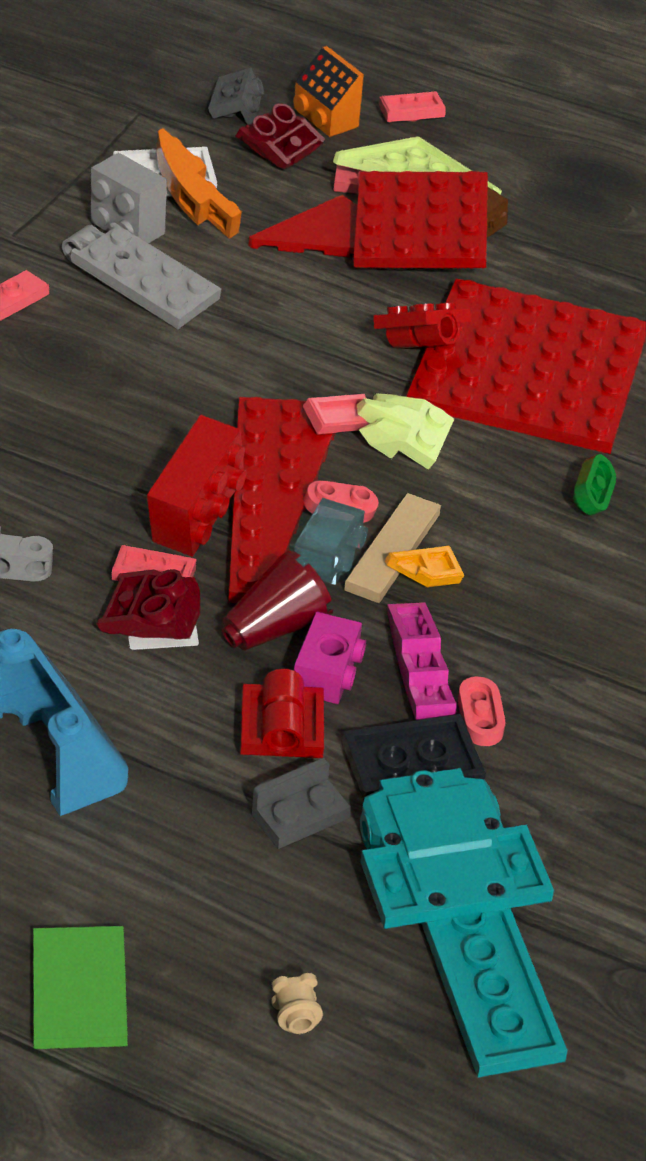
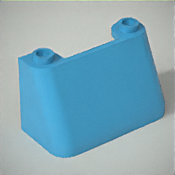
(36, 690)

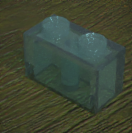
(331, 539)

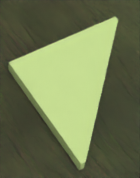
(399, 156)

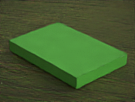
(79, 987)

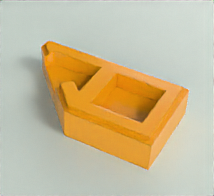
(427, 566)

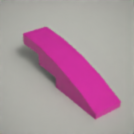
(420, 660)

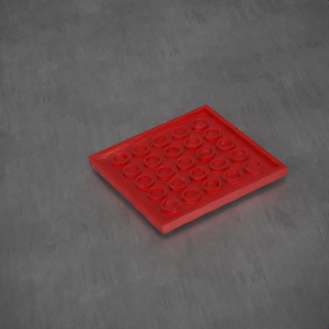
(534, 366)

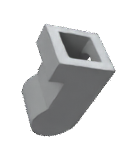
(25, 557)

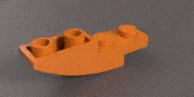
(189, 188)

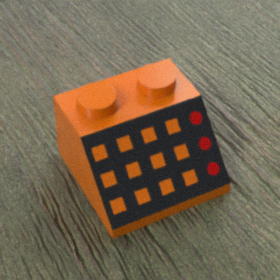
(330, 93)

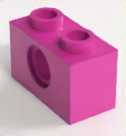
(330, 654)

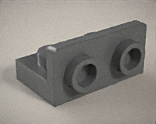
(237, 93)
(298, 804)

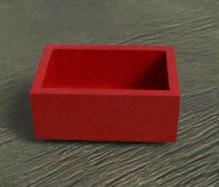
(196, 486)

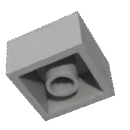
(129, 197)

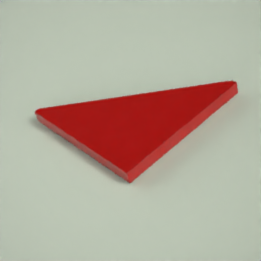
(323, 227)

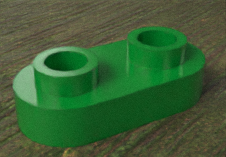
(594, 485)

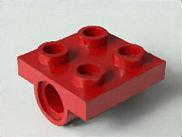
(422, 324)
(282, 717)

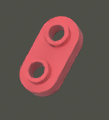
(347, 494)
(482, 710)

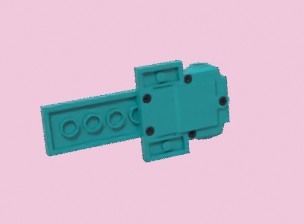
(458, 872)

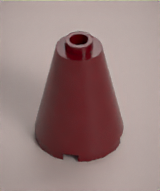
(277, 604)

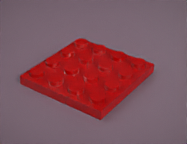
(421, 220)

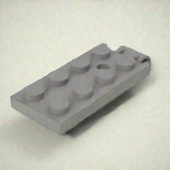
(141, 273)

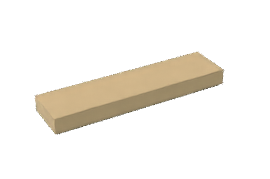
(401, 533)

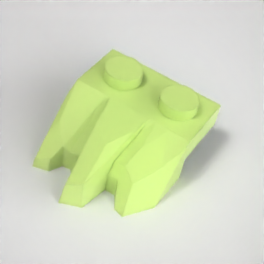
(406, 426)

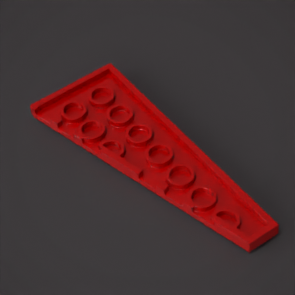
(280, 464)

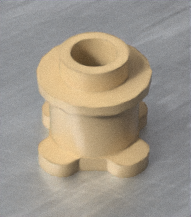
(296, 1003)

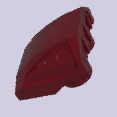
(281, 136)
(153, 605)

